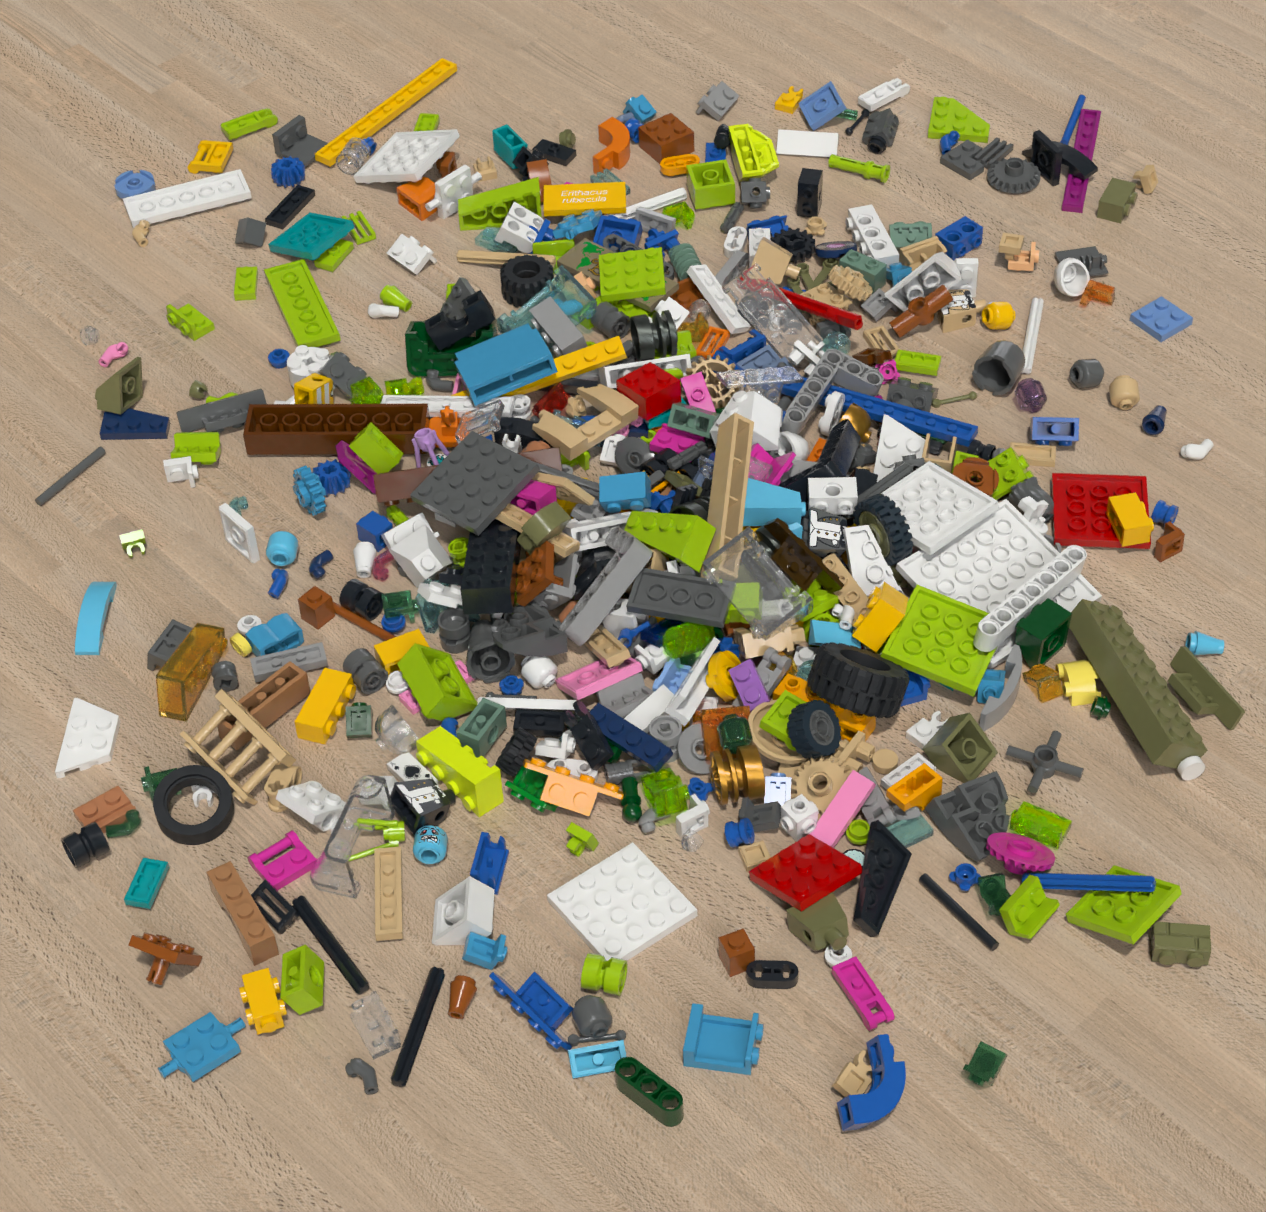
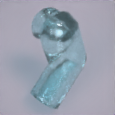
(238, 504)

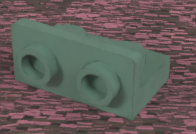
(907, 234)

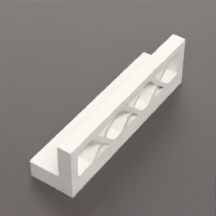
(692, 687)

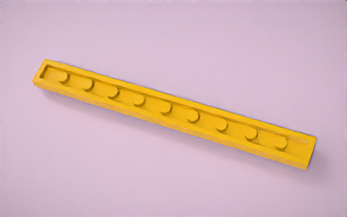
(388, 109)

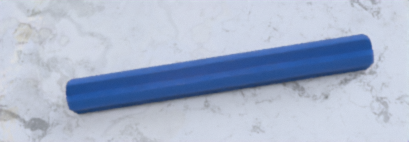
(1095, 882)

